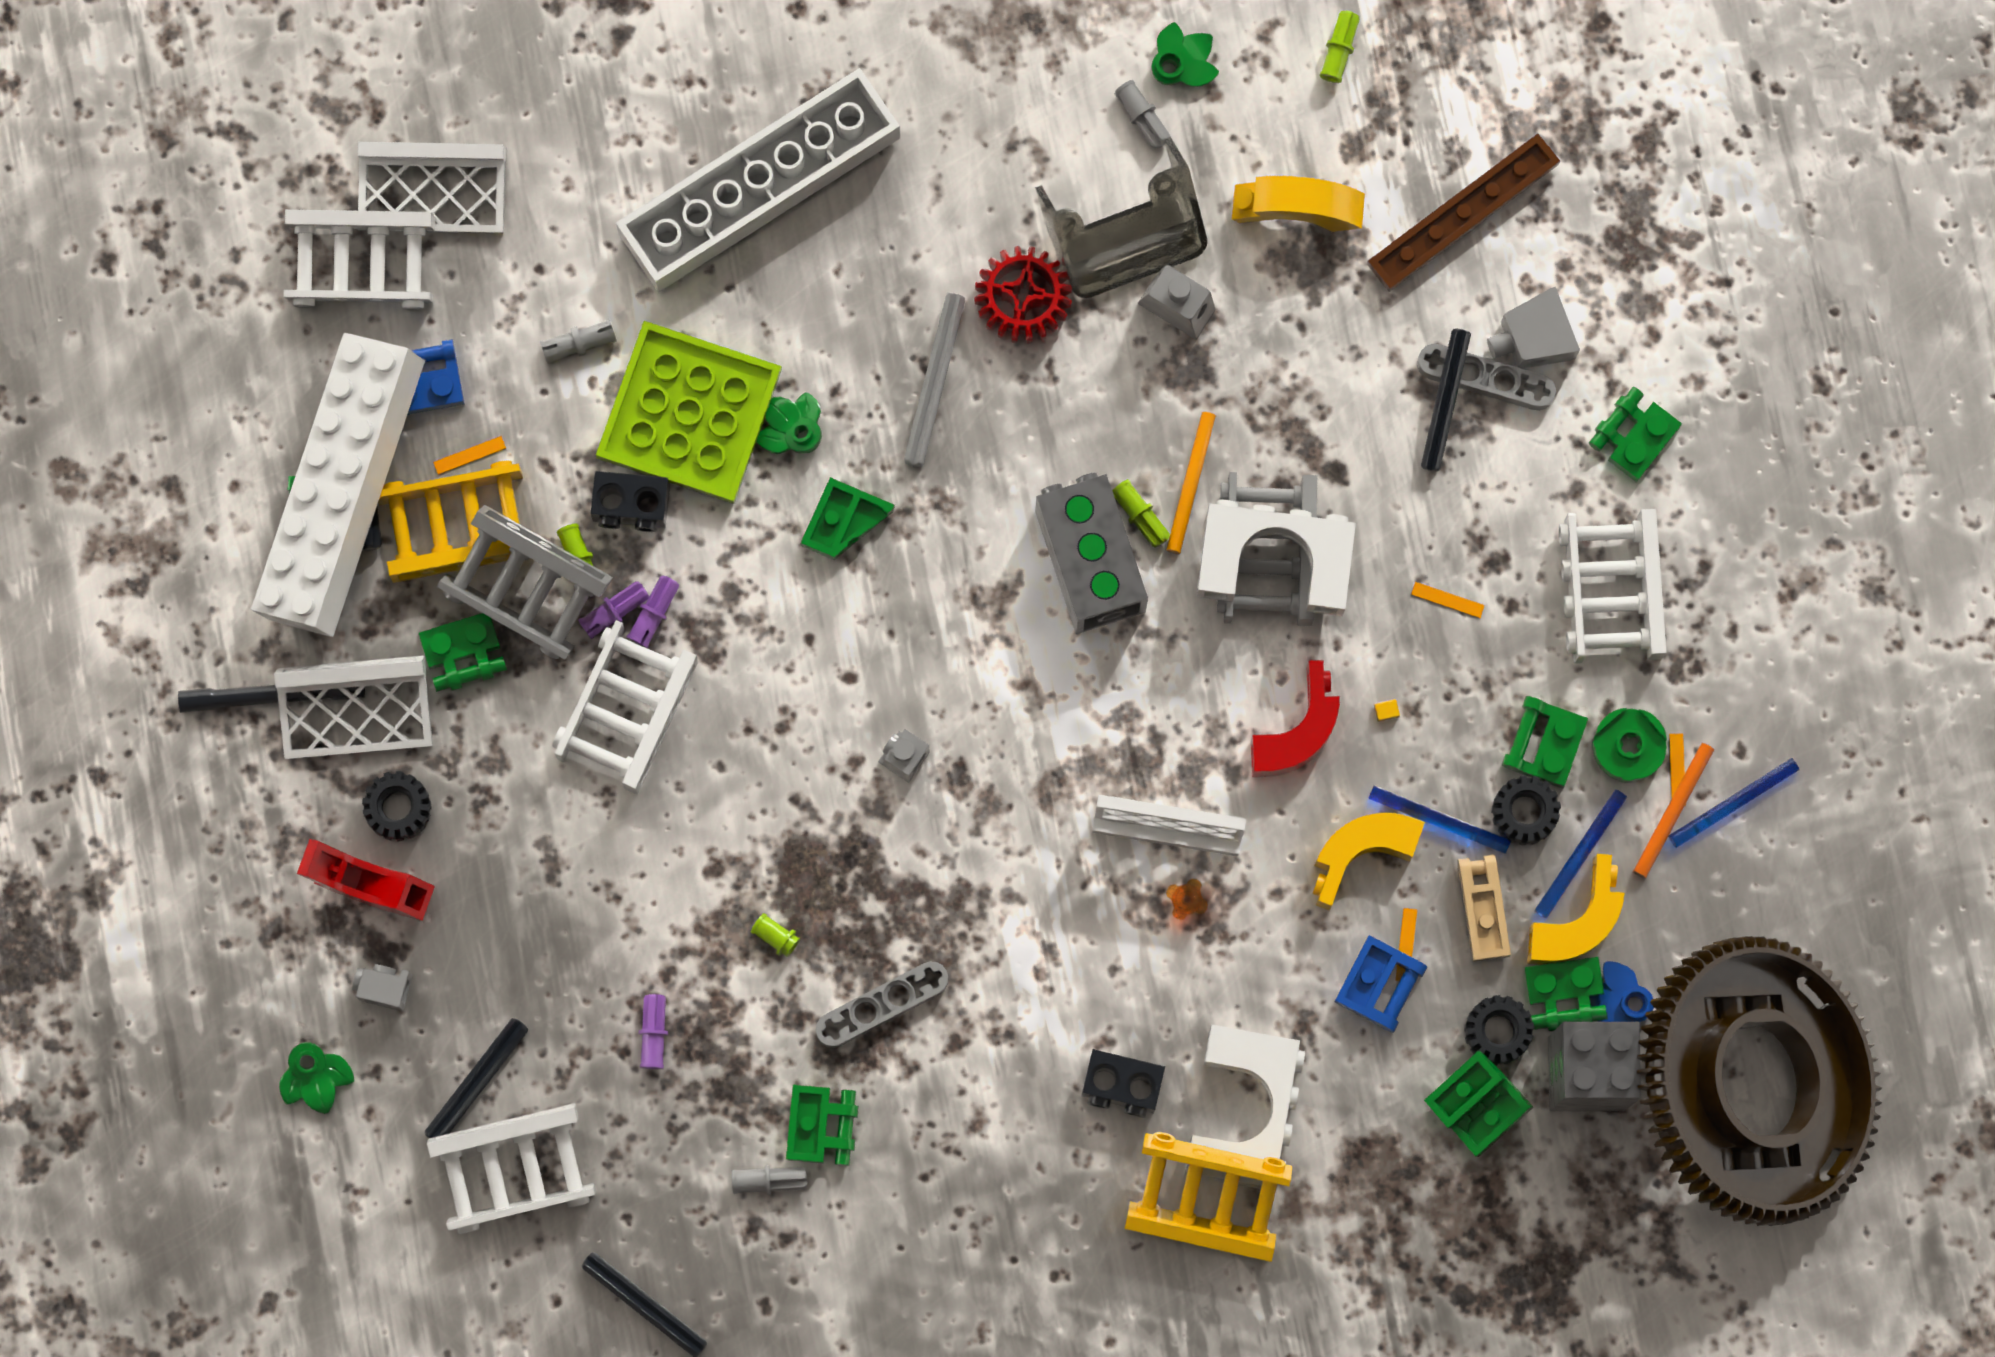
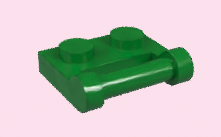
(1556, 747)

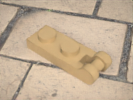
(1484, 909)

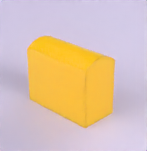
(1386, 710)

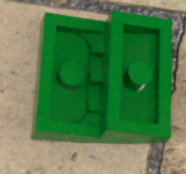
(1478, 1103)

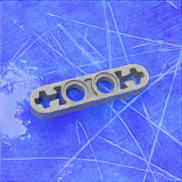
(1485, 382)
(879, 999)

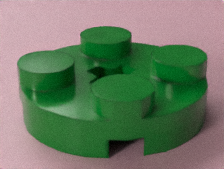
(1629, 723)

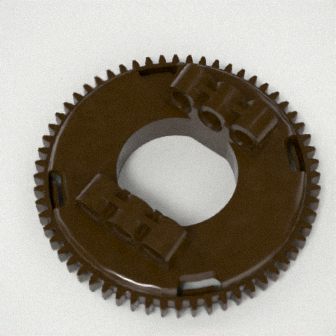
(1704, 1004)

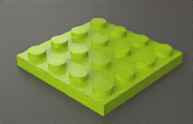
(689, 412)

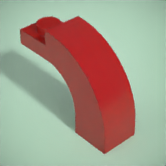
(1293, 749)
(364, 881)

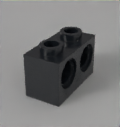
(632, 490)
(1125, 1072)

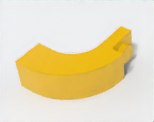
(1300, 199)
(1371, 833)
(1575, 939)

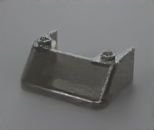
(1131, 241)

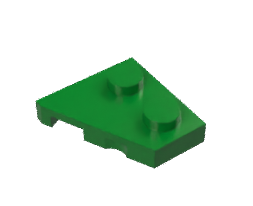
(843, 519)

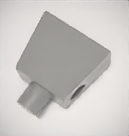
(1179, 301)
(1536, 333)

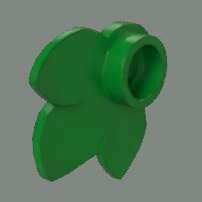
(1186, 54)
(787, 421)
(317, 1082)

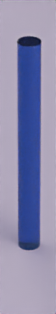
(1733, 802)
(1439, 819)
(1580, 853)

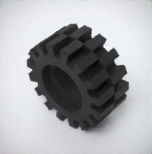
(381, 790)
(1536, 790)
(1514, 1013)

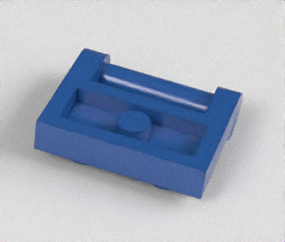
(439, 387)
(1369, 978)

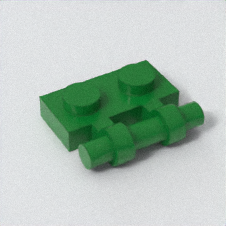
(1643, 442)
(458, 642)
(1562, 982)
(809, 1125)

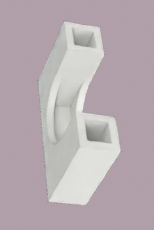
(1325, 541)
(1273, 1064)

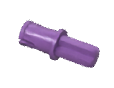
(614, 609)
(653, 611)
(653, 1032)

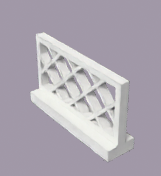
(441, 156)
(347, 675)
(1168, 825)

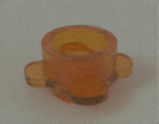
(1184, 909)

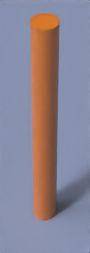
(1673, 810)

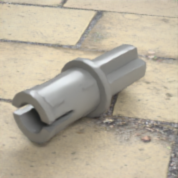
(1142, 113)
(769, 1179)

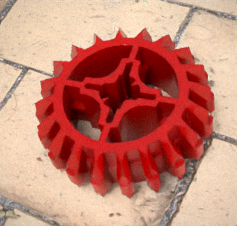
(1018, 324)

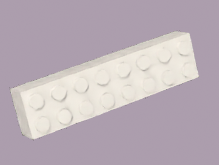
(758, 180)
(338, 484)

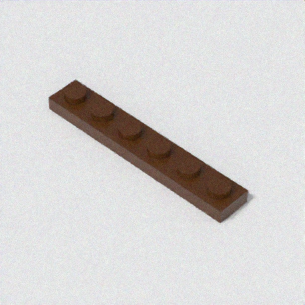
(1463, 212)

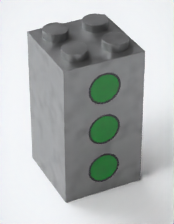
(1090, 552)
(1594, 1066)

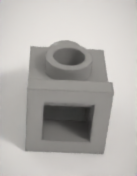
(904, 754)
(382, 986)

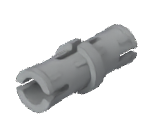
(578, 341)

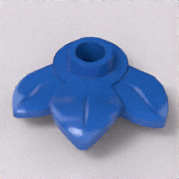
(1620, 986)

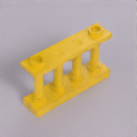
(443, 556)
(1219, 1231)

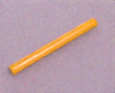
(1190, 482)

